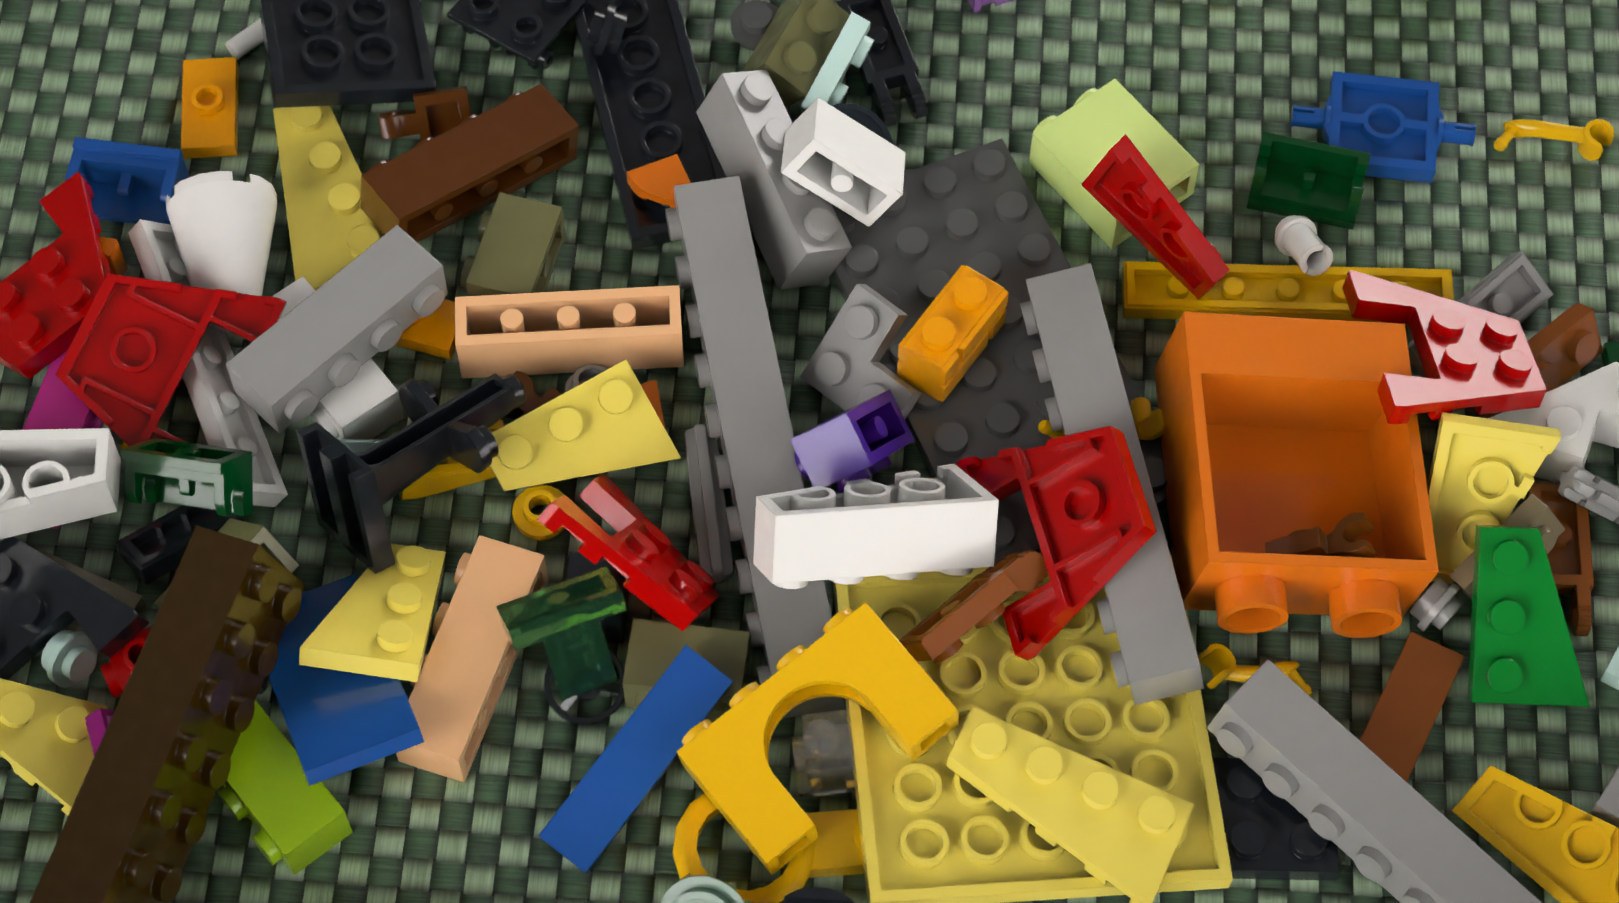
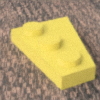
(583, 433)
(381, 619)

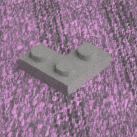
(849, 356)

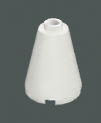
(224, 230)

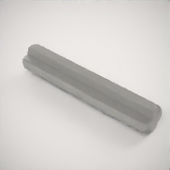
(708, 504)

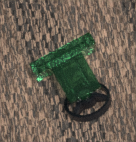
(570, 629)

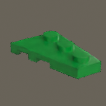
(1518, 624)

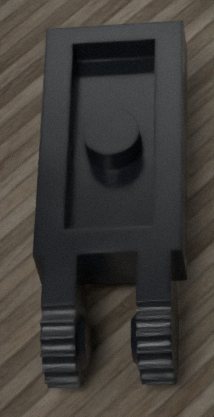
(888, 61)

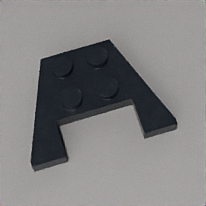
(44, 599)

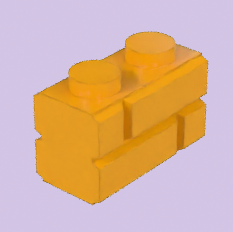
(952, 333)

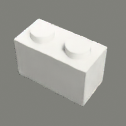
(843, 162)

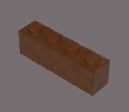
(470, 165)

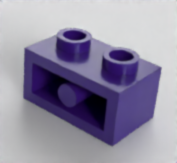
(852, 442)

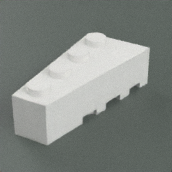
(56, 477)
(876, 529)

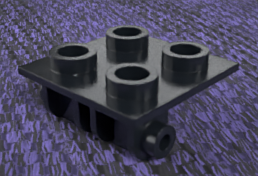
(518, 25)

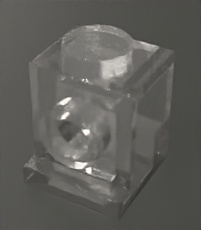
(824, 754)

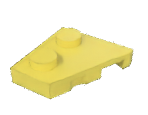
(46, 738)

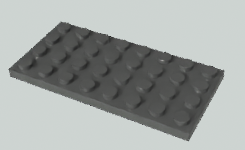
(984, 217)

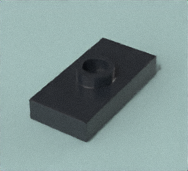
(162, 543)

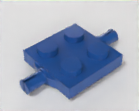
(1388, 118)

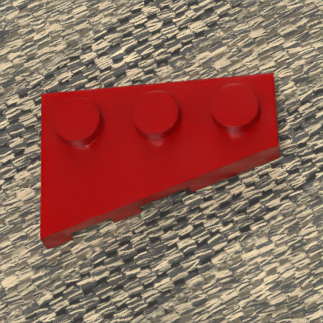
(1149, 211)

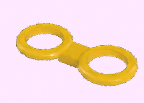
(832, 854)

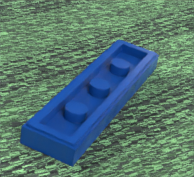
(635, 759)

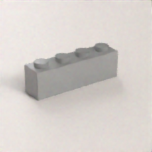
(790, 223)
(338, 329)

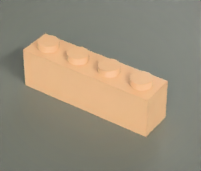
(568, 331)
(469, 657)

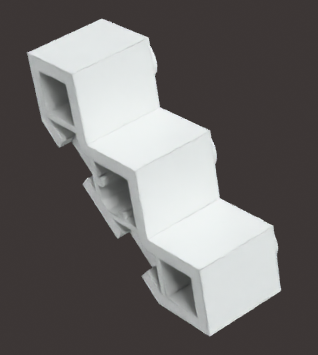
(1582, 412)

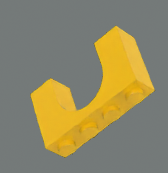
(851, 661)

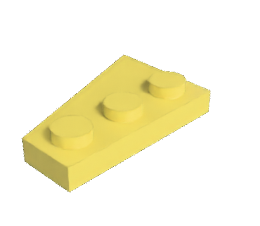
(1478, 479)

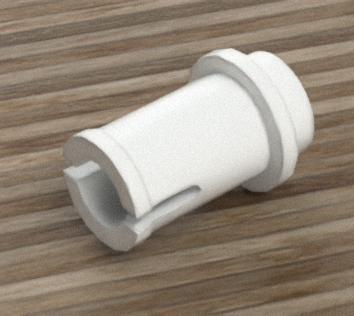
(1298, 238)

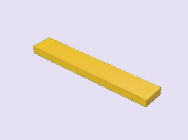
(1262, 290)

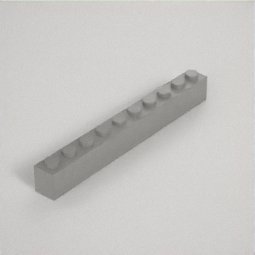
(747, 405)

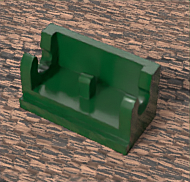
(1308, 180)
(190, 475)

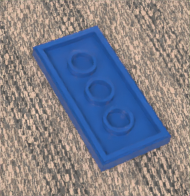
(337, 715)

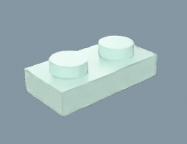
(850, 48)

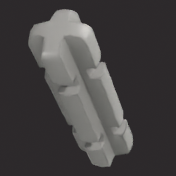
(1590, 492)

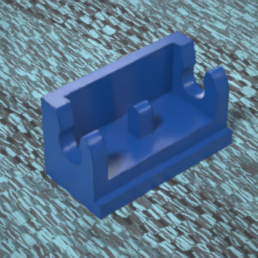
(128, 178)

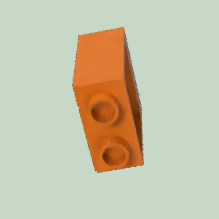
(1281, 435)

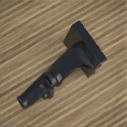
(354, 486)

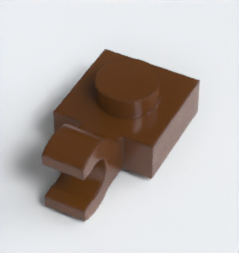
(433, 114)
(1337, 543)

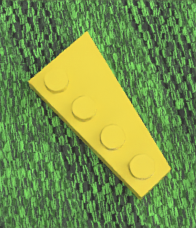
(320, 193)
(1095, 812)

